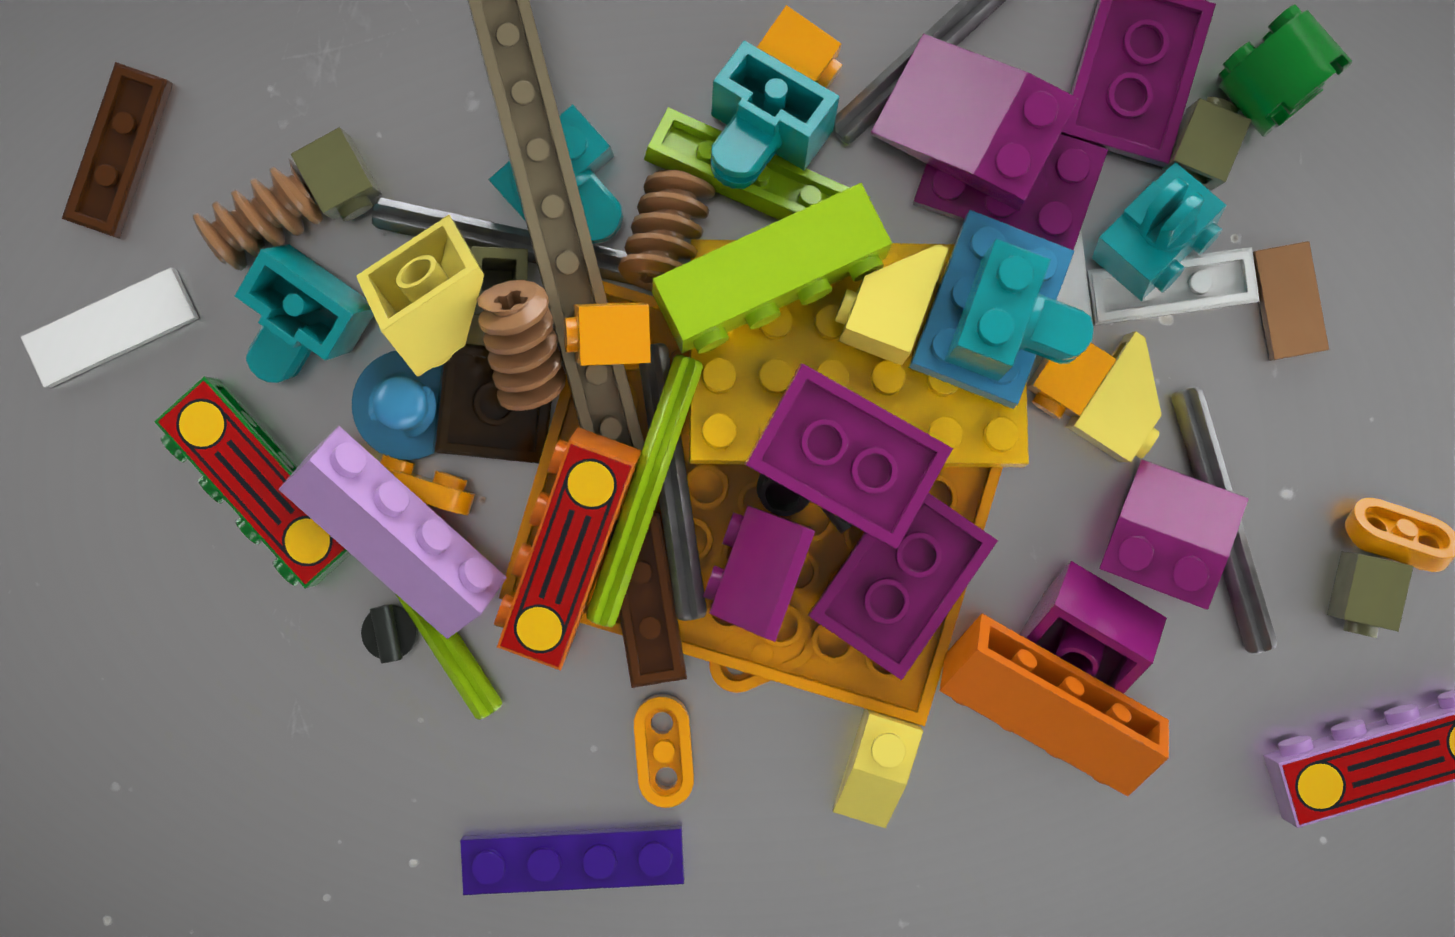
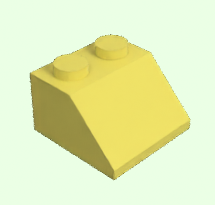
(425, 295)

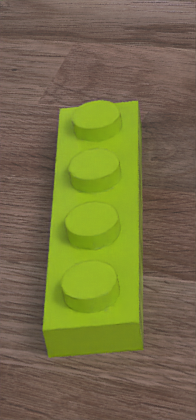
(778, 191)

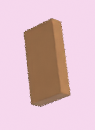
(1290, 301)

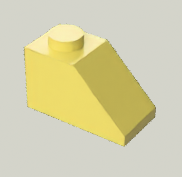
(891, 305)
(1124, 406)
(877, 768)

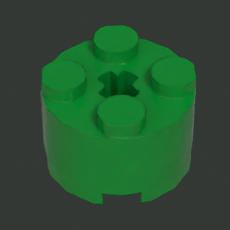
(1282, 70)

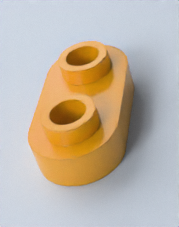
(442, 491)
(1401, 534)
(761, 654)
(663, 749)

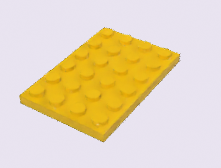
(754, 367)

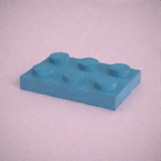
(940, 326)

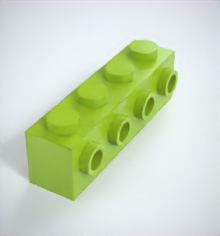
(772, 269)

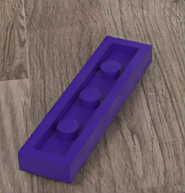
(572, 860)

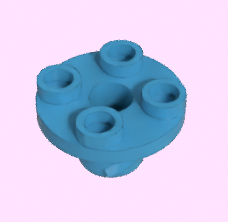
(396, 407)

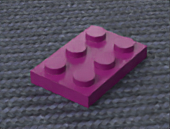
(1138, 75)
(1053, 206)
(848, 456)
(896, 599)

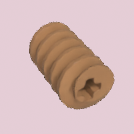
(259, 217)
(663, 225)
(521, 344)

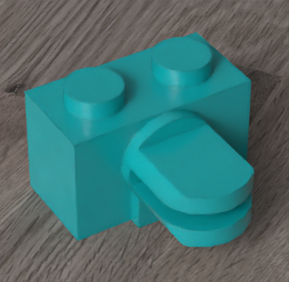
(766, 114)
(588, 155)
(1159, 232)
(300, 313)
(1011, 315)

